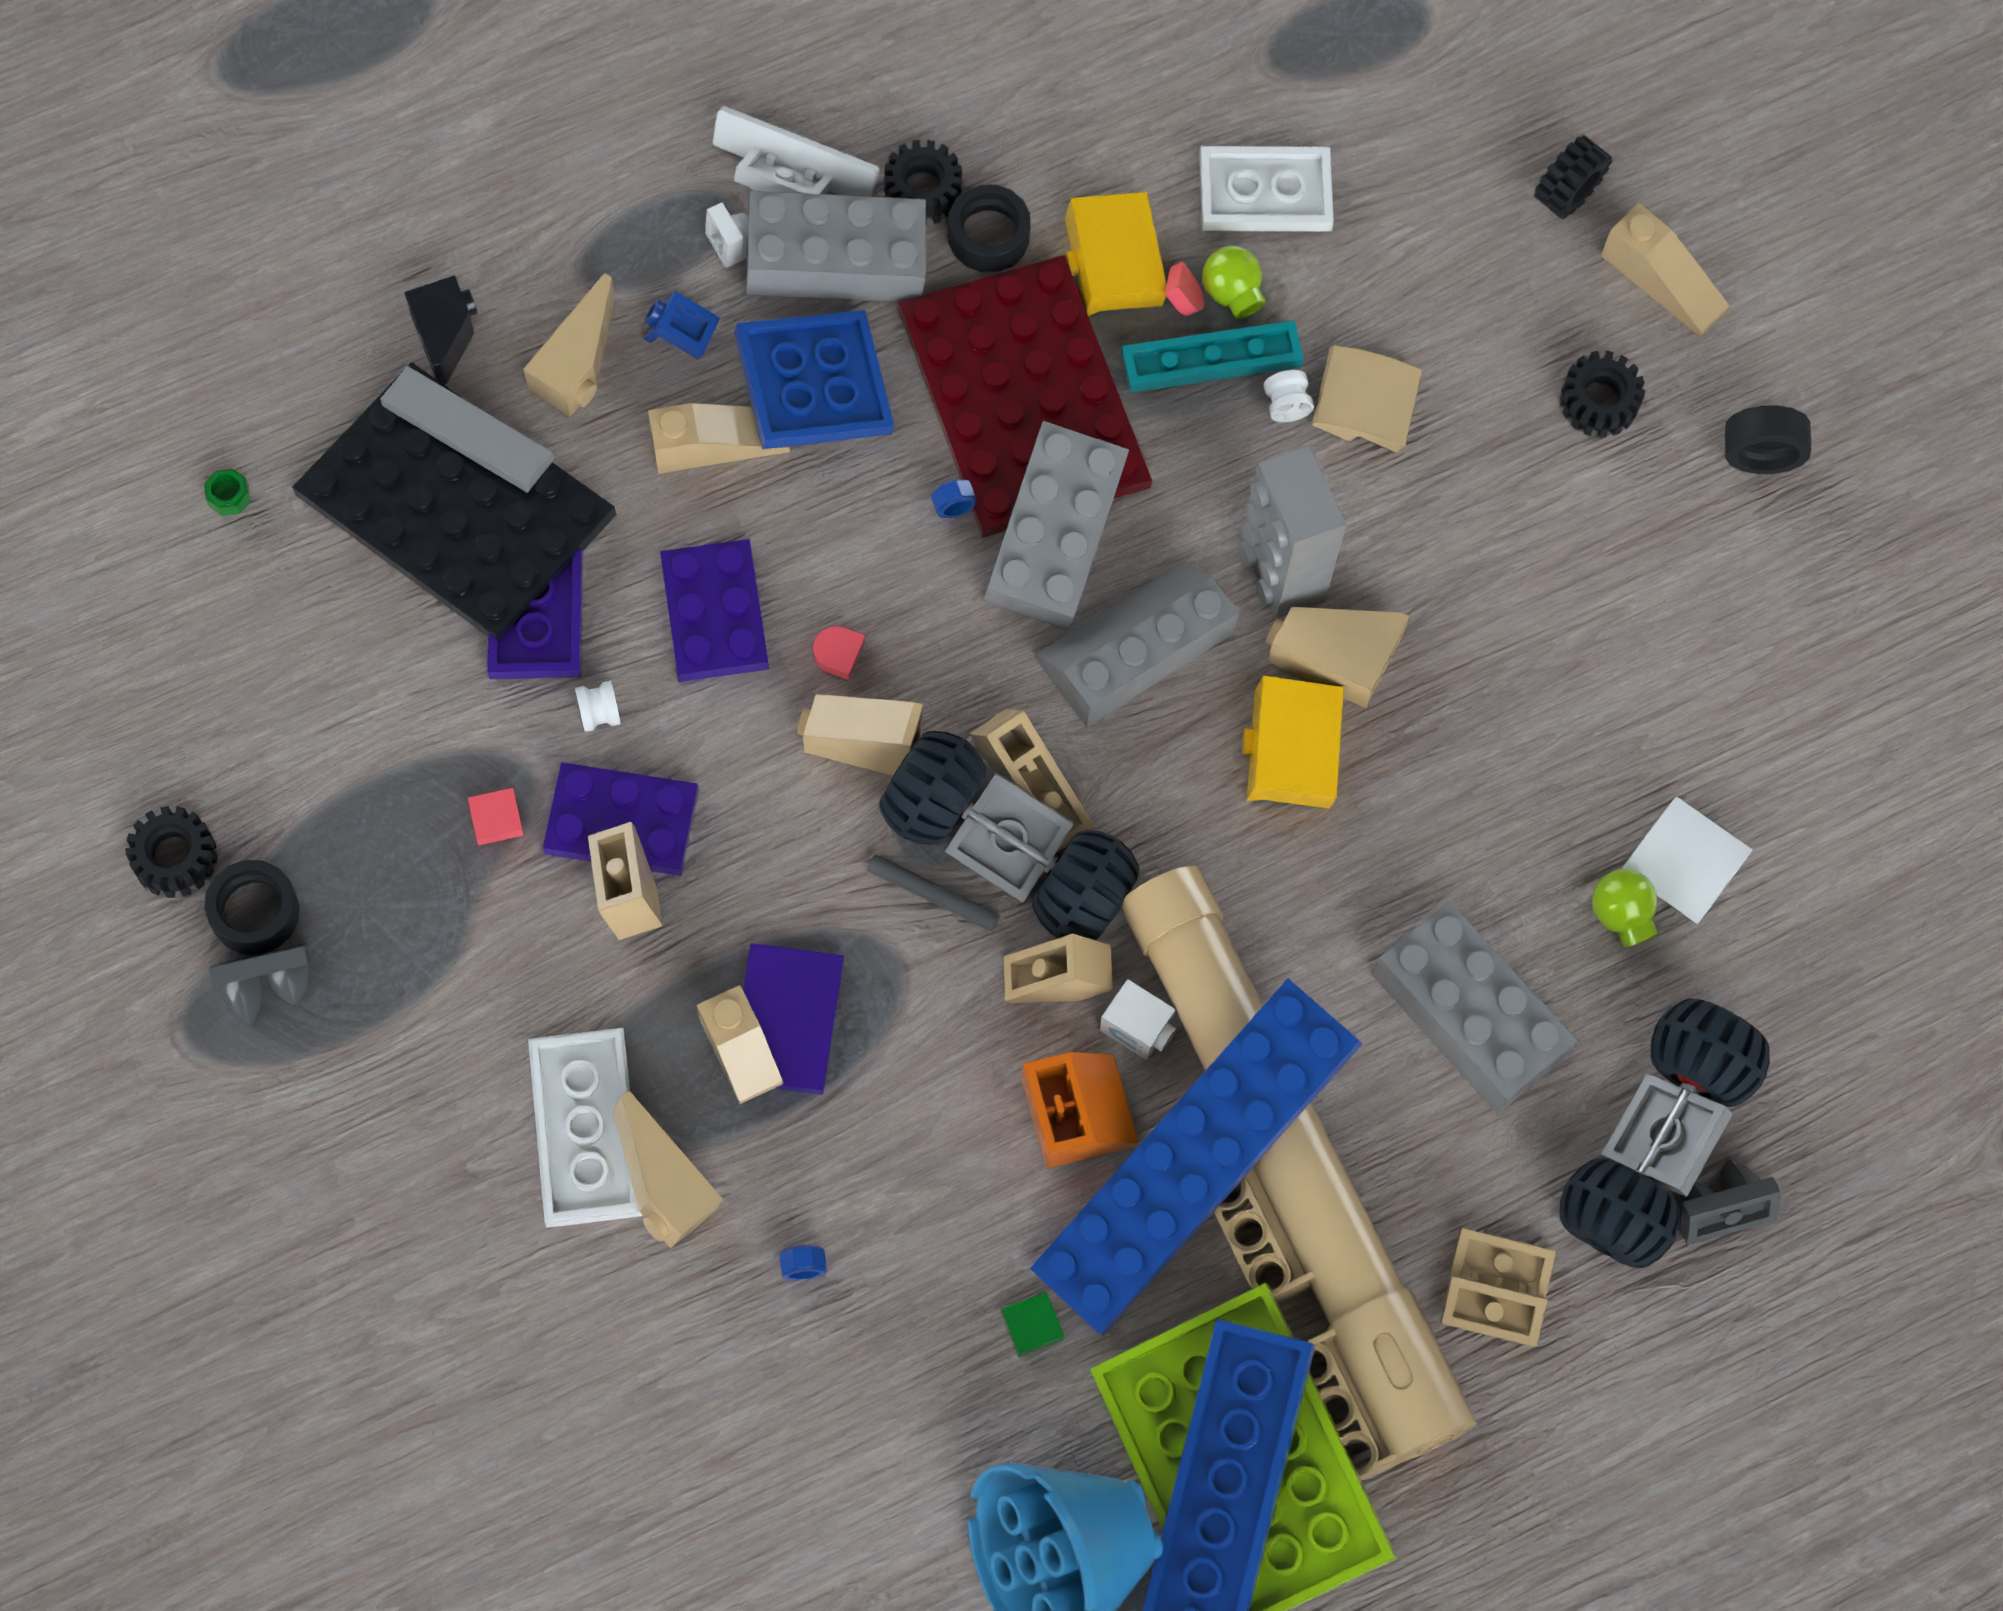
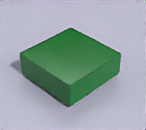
(1032, 1324)

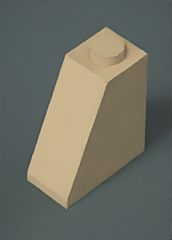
(1337, 647)
(861, 730)

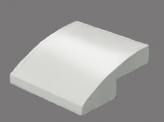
(1688, 859)

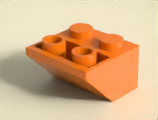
(1078, 1107)

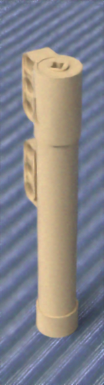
(1303, 1199)

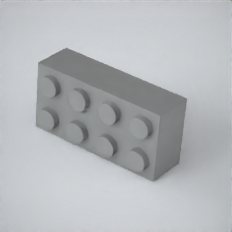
(835, 246)
(1056, 525)
(1291, 531)
(1473, 1007)

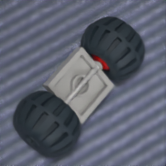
(1008, 836)
(1665, 1133)

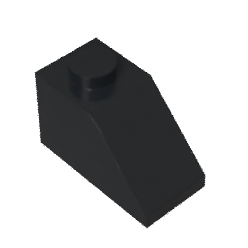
(442, 323)

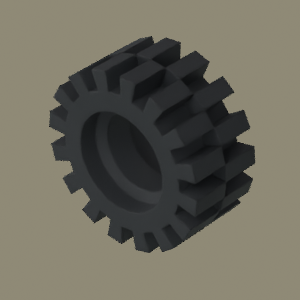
(927, 161)
(1573, 176)
(1604, 371)
(156, 830)

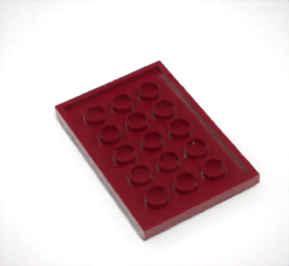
(1003, 362)

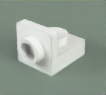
(727, 234)

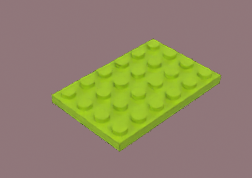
(1322, 1518)

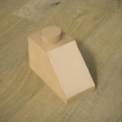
(624, 882)
(1058, 971)
(739, 1044)

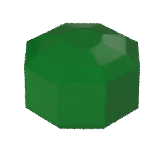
(227, 492)

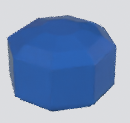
(954, 498)
(803, 1262)

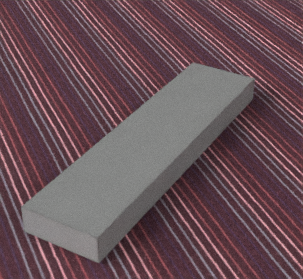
(467, 429)

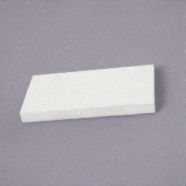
(578, 1141)

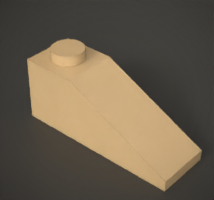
(1664, 269)
(571, 359)
(704, 436)
(1019, 755)
(665, 1182)

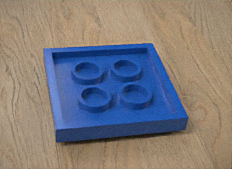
(814, 379)

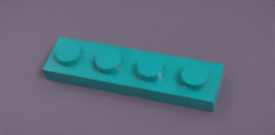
(1212, 356)

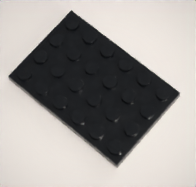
(451, 520)

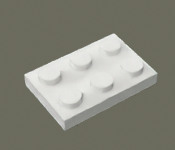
(1266, 188)

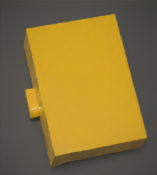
(1115, 252)
(1294, 742)

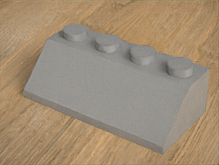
(1139, 641)

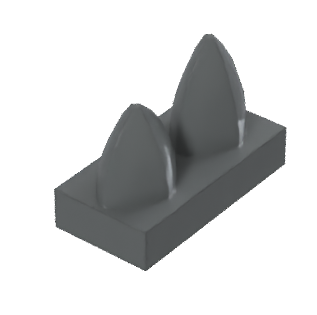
(242, 982)
(1741, 1205)

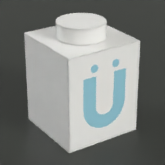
(1138, 1020)

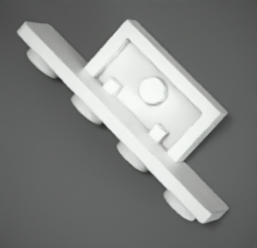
(788, 162)

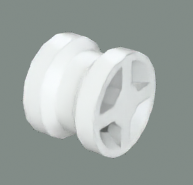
(1288, 396)
(598, 706)

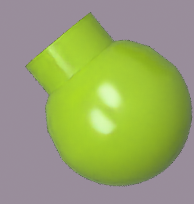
(1234, 280)
(1625, 905)

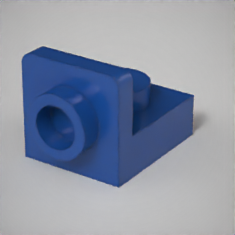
(681, 324)

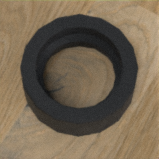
(989, 199)
(1767, 439)
(242, 874)

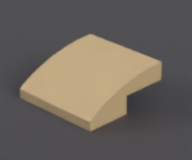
(1367, 397)
(1498, 1287)

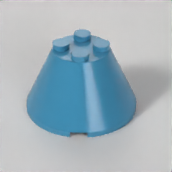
(1059, 1539)

